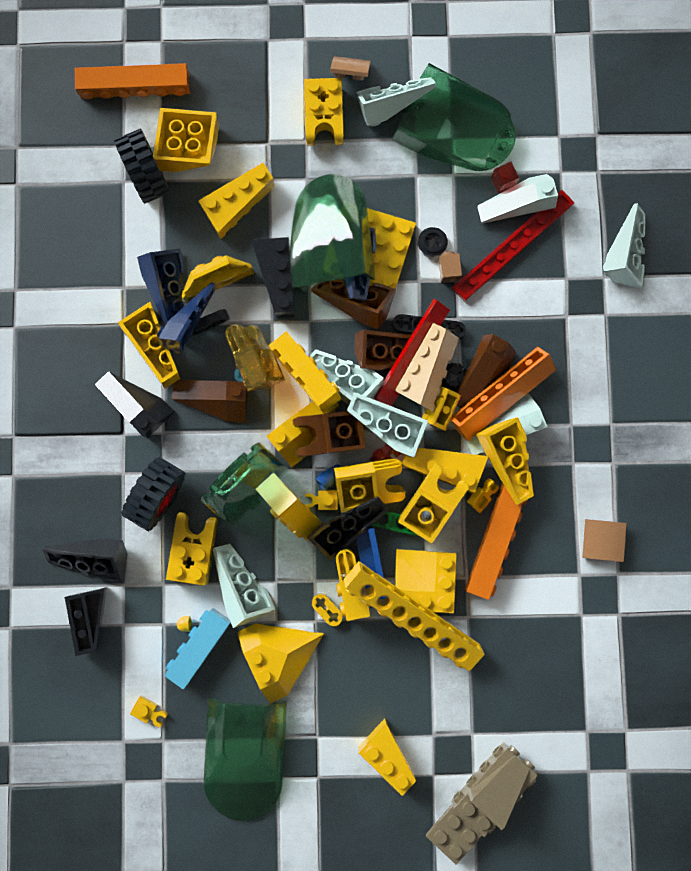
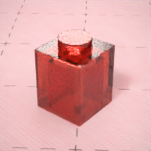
(504, 177)

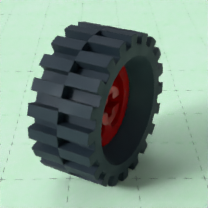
(141, 166)
(153, 493)

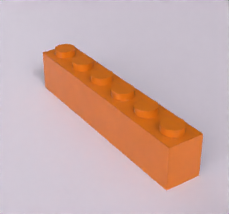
(132, 81)
(503, 393)
(494, 545)

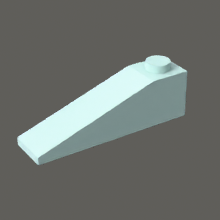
(381, 104)
(524, 198)
(528, 414)
(393, 426)

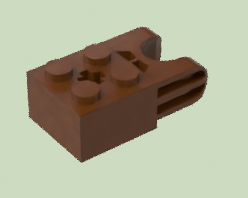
(326, 433)

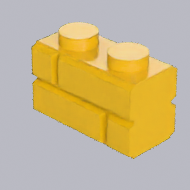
(444, 409)

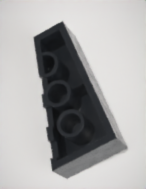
(275, 266)

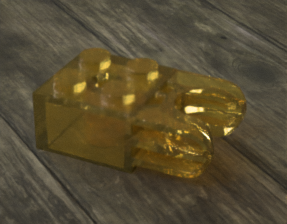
(253, 357)

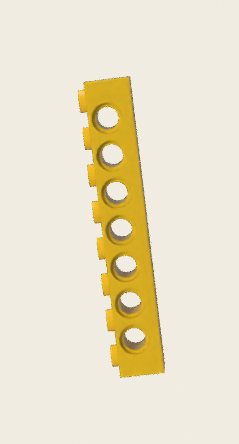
(361, 576)

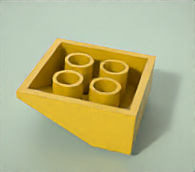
(185, 139)
(427, 578)

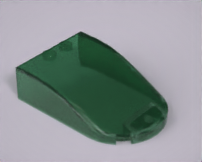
(457, 124)
(330, 233)
(236, 486)

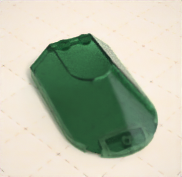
(244, 757)

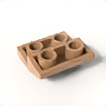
(348, 66)
(604, 540)

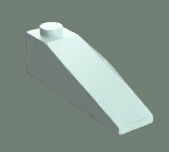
(624, 256)
(348, 376)
(240, 591)

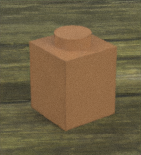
(450, 267)

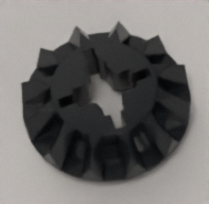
(429, 234)
(454, 368)

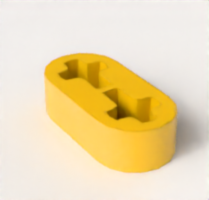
(323, 612)

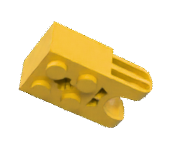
(323, 108)
(366, 481)
(434, 500)
(188, 545)
(352, 606)

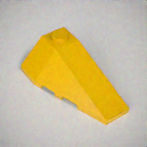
(289, 438)
(507, 452)

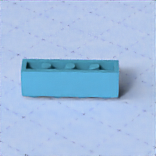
(197, 648)

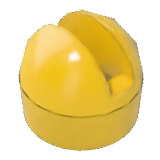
(185, 624)

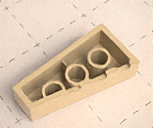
(428, 367)

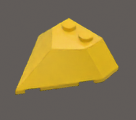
(277, 656)

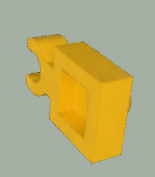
(481, 497)
(326, 500)
(145, 710)

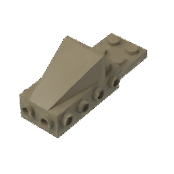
(483, 802)

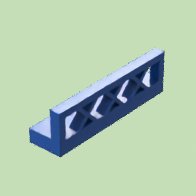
(369, 553)

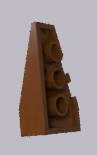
(368, 312)
(378, 349)
(488, 364)
(217, 398)

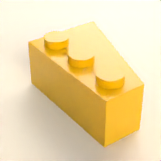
(386, 757)

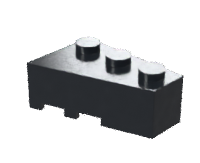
(85, 619)

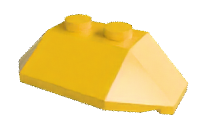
(220, 271)

